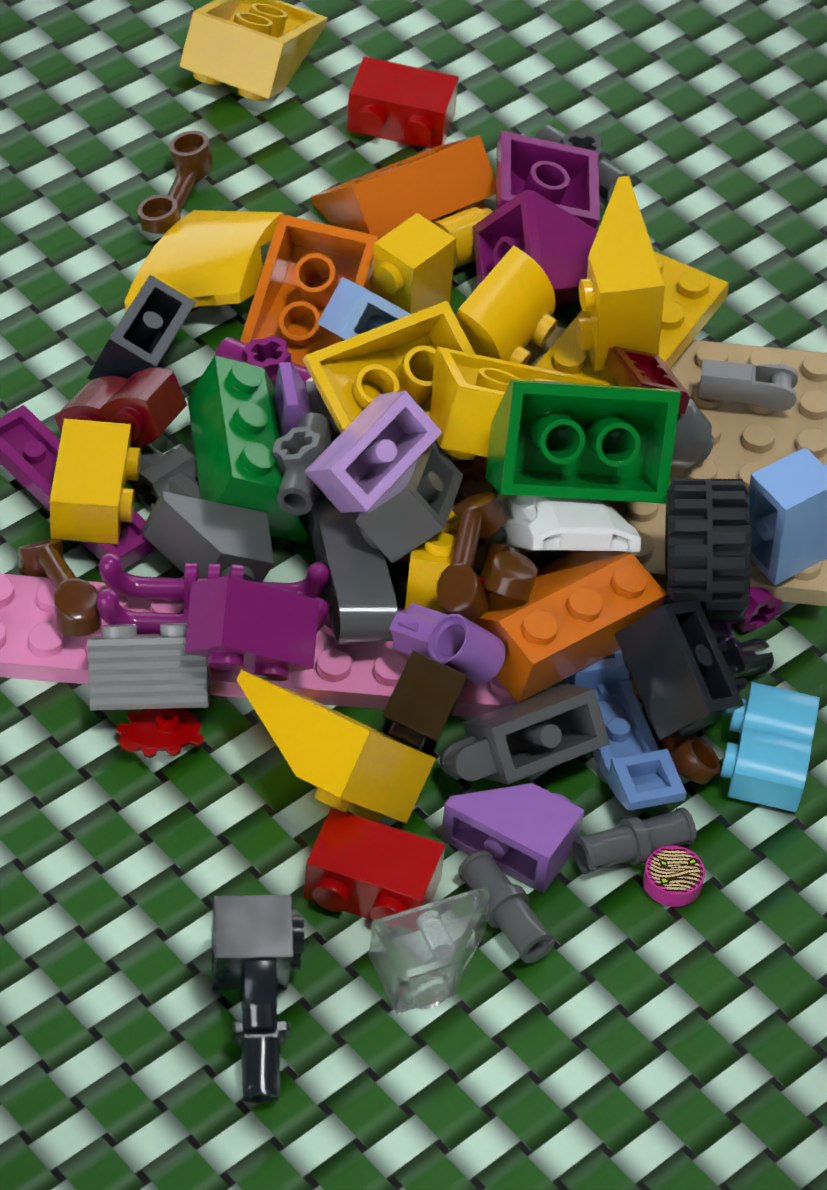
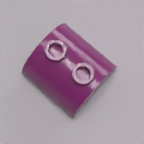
(551, 169)

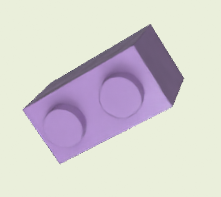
(373, 452)

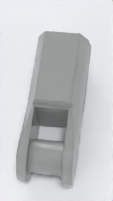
(752, 384)

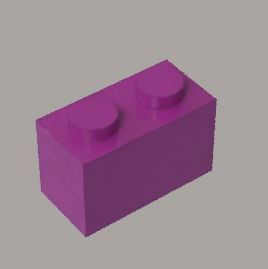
(251, 627)

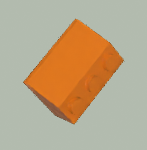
(427, 183)
(569, 617)

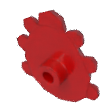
(159, 731)

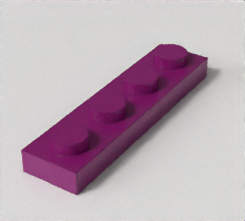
(31, 455)

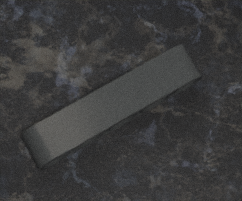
(359, 581)

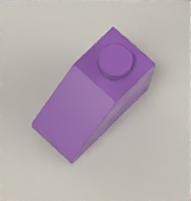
(520, 826)

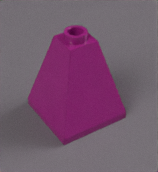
(543, 232)

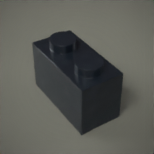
(144, 331)

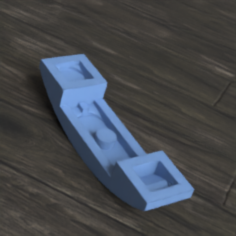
(631, 762)

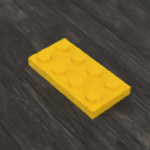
(688, 305)

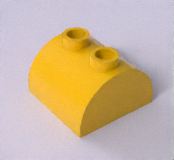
(510, 309)

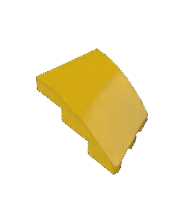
(210, 256)

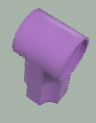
(448, 640)

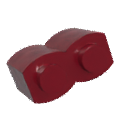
(144, 400)

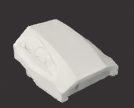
(566, 525)

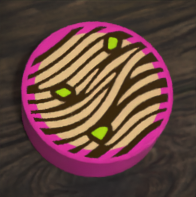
(673, 876)

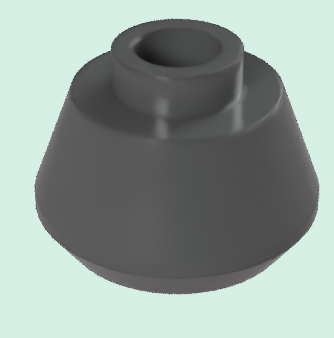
(692, 438)

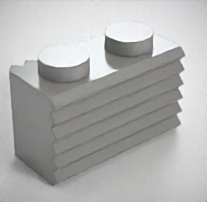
(146, 670)

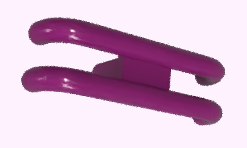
(179, 590)

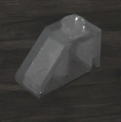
(428, 948)

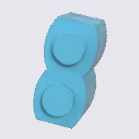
(772, 746)

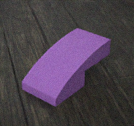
(290, 397)

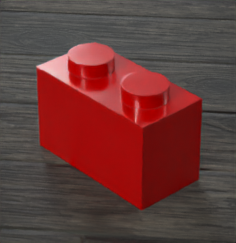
(402, 103)
(371, 867)

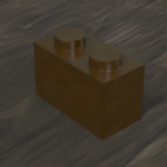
(423, 701)

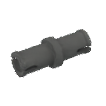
(633, 840)
(508, 907)

